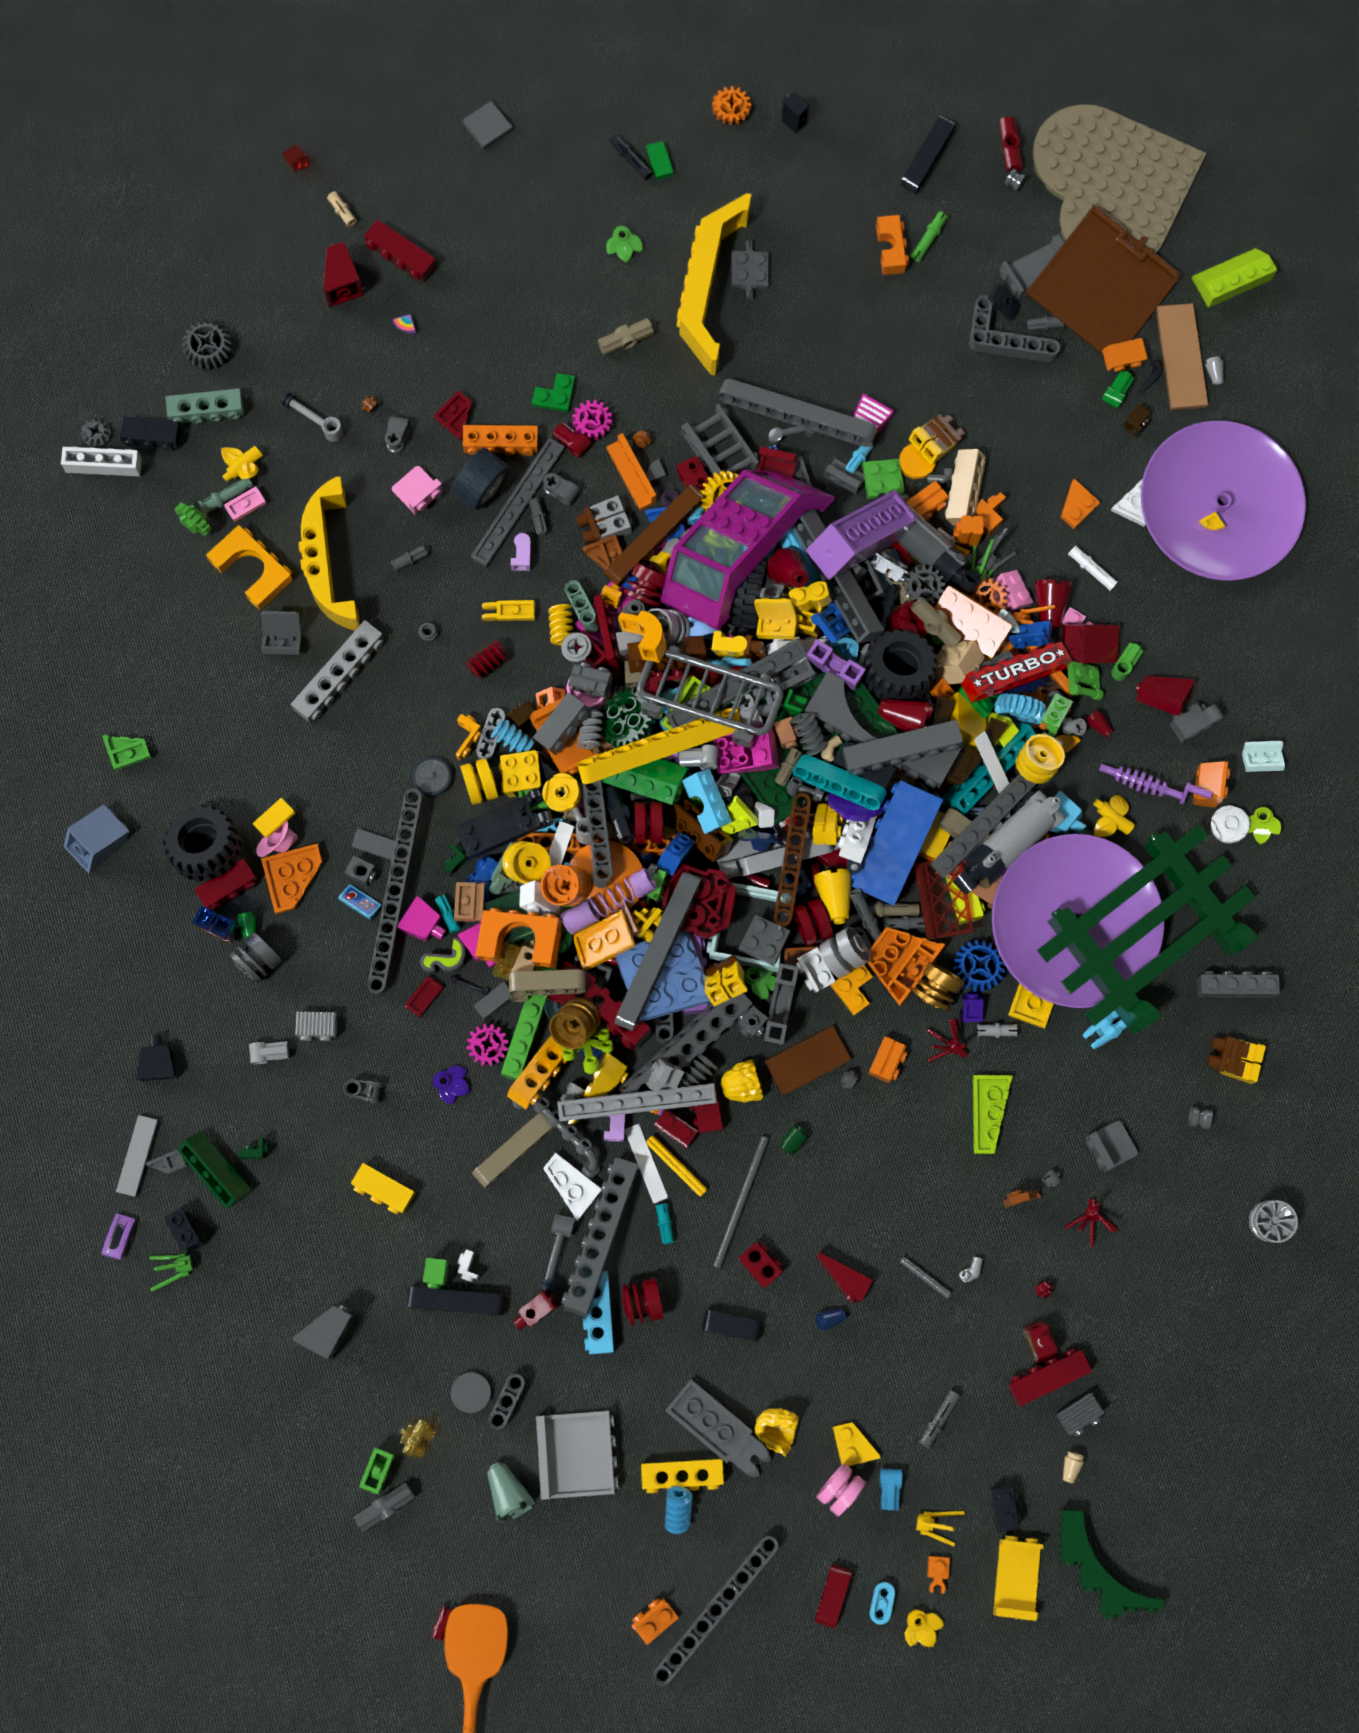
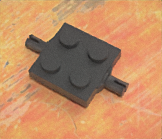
(749, 270)

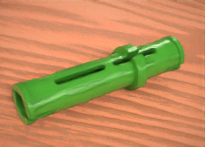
(932, 231)

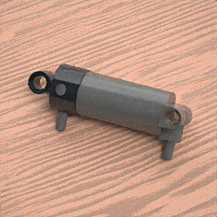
(934, 550)

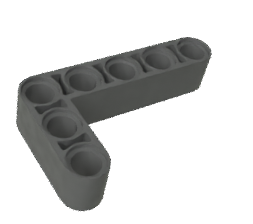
(1006, 339)

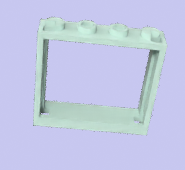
(755, 892)

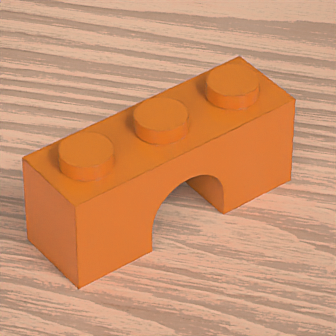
(890, 230)

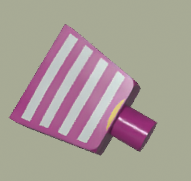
(873, 412)

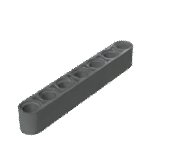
(597, 832)

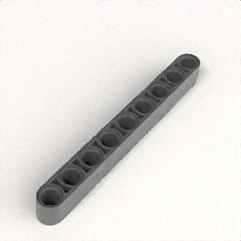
(797, 412)
(658, 951)
(711, 1619)

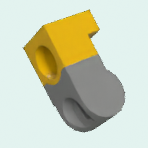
(662, 560)

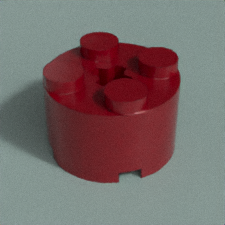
(906, 619)

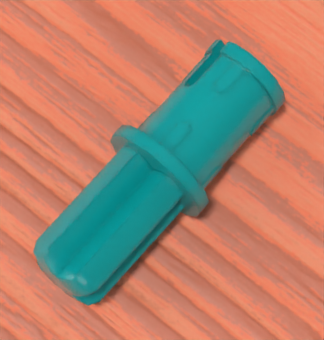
(447, 913)
(664, 1223)

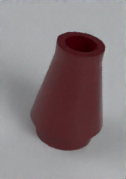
(1099, 723)

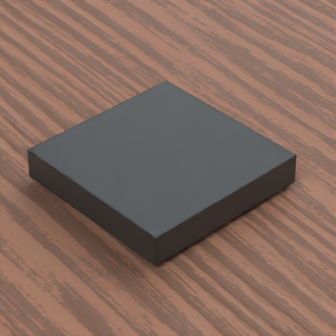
(487, 125)

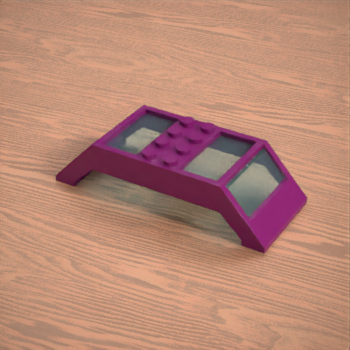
(733, 541)

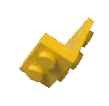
(776, 618)
(519, 772)

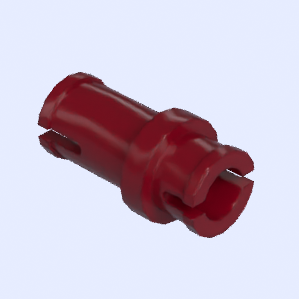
(440, 1626)

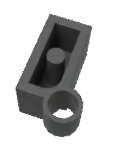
(1195, 721)

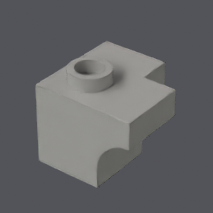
(664, 1075)

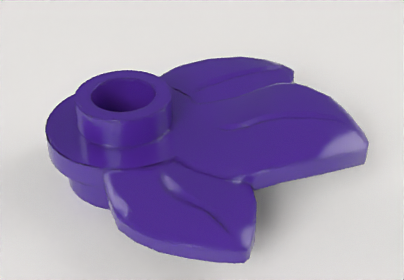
(454, 1085)

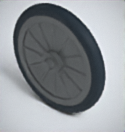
(431, 776)

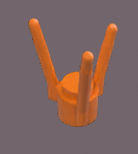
(1022, 617)

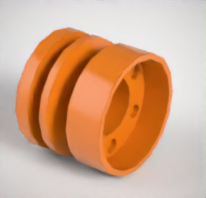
(556, 882)

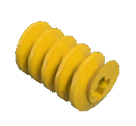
(558, 623)

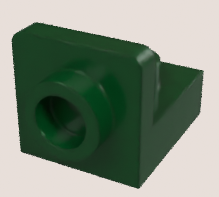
(455, 862)
(251, 1152)

